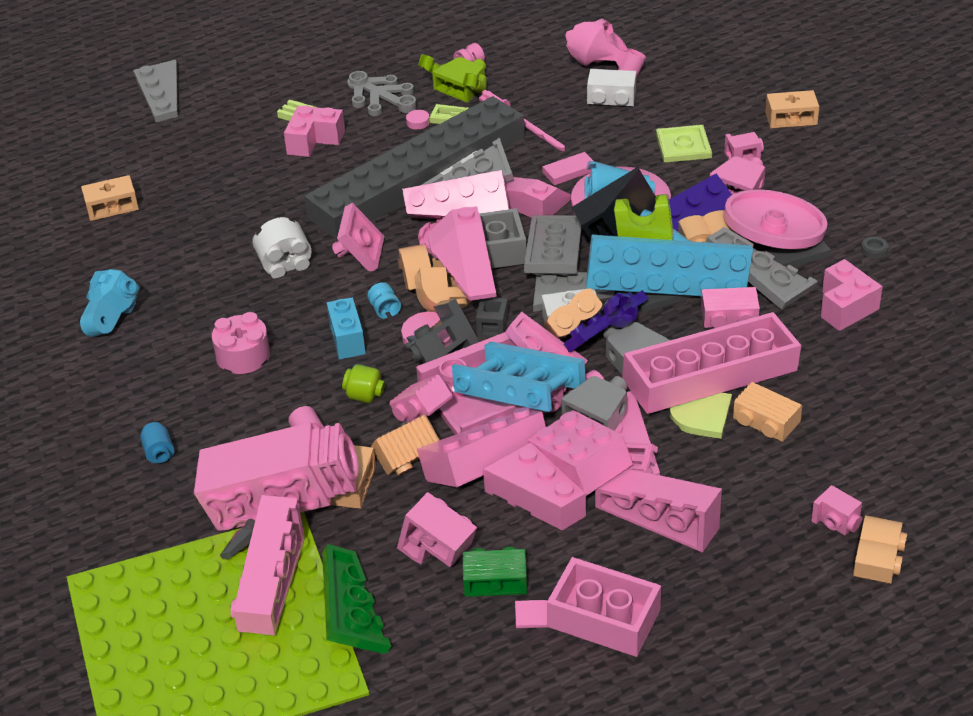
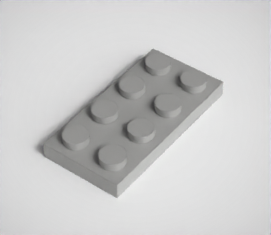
(553, 245)

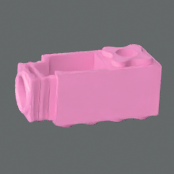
(279, 463)

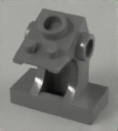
(426, 343)

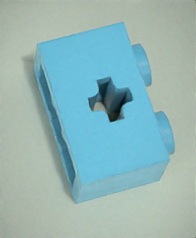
(346, 328)

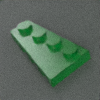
(349, 604)

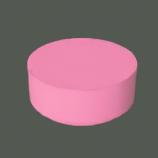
(417, 119)

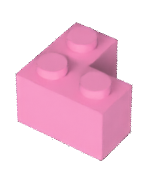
(313, 126)
(848, 295)
(435, 530)

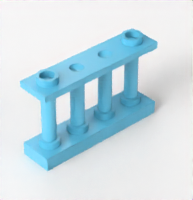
(519, 376)

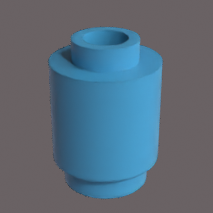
(156, 443)

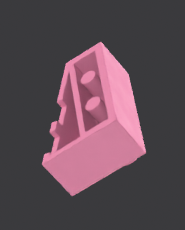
(537, 485)

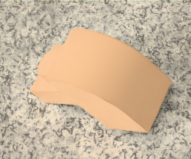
(410, 261)
(433, 287)

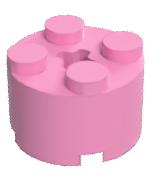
(240, 343)

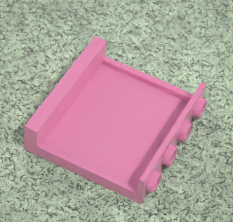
(471, 411)

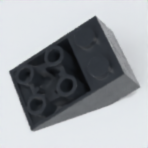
(597, 211)

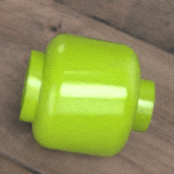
(363, 383)

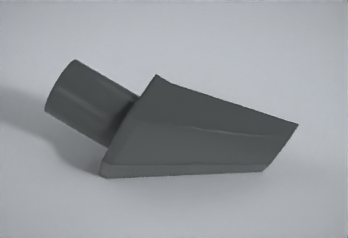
(239, 540)

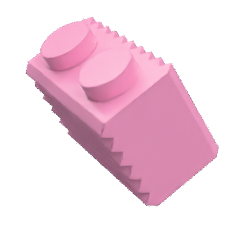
(728, 305)
(420, 399)

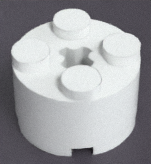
(282, 247)

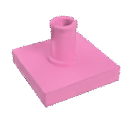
(359, 238)

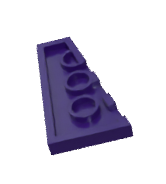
(699, 199)

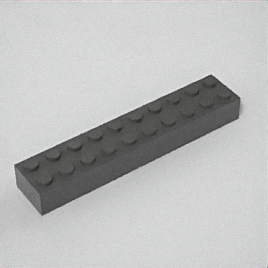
(380, 182)

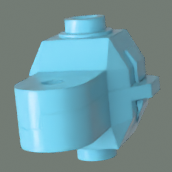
(109, 296)

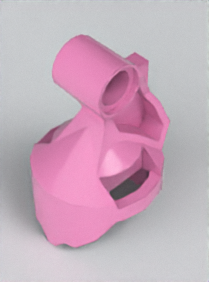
(598, 42)

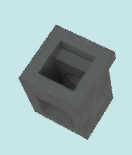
(491, 317)

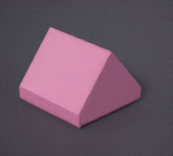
(531, 613)

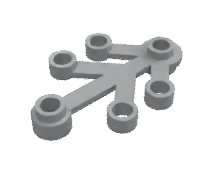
(359, 80)

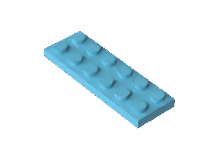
(665, 265)

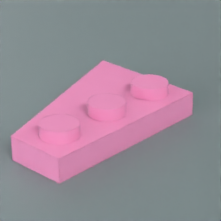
(531, 335)

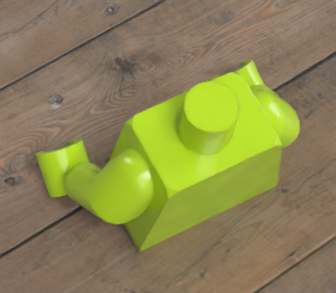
(458, 77)

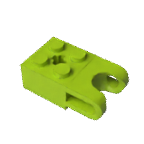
(653, 226)

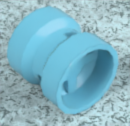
(383, 300)

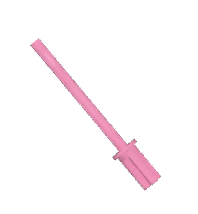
(487, 94)

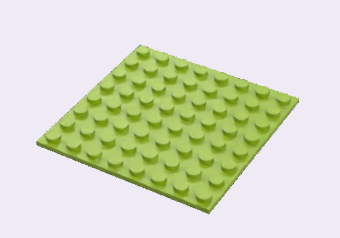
(166, 642)

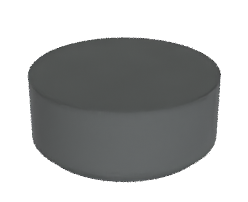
(874, 247)

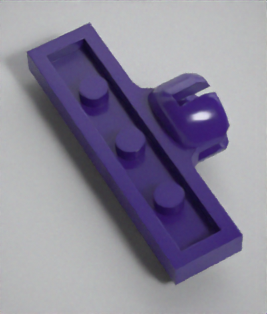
(618, 311)

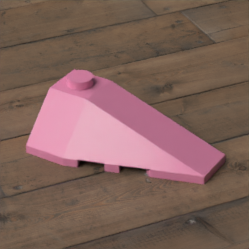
(535, 197)
(463, 251)

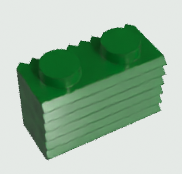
(494, 572)

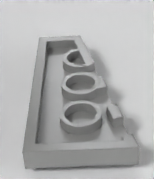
(159, 89)
(483, 162)
(772, 279)

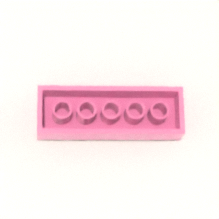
(710, 362)

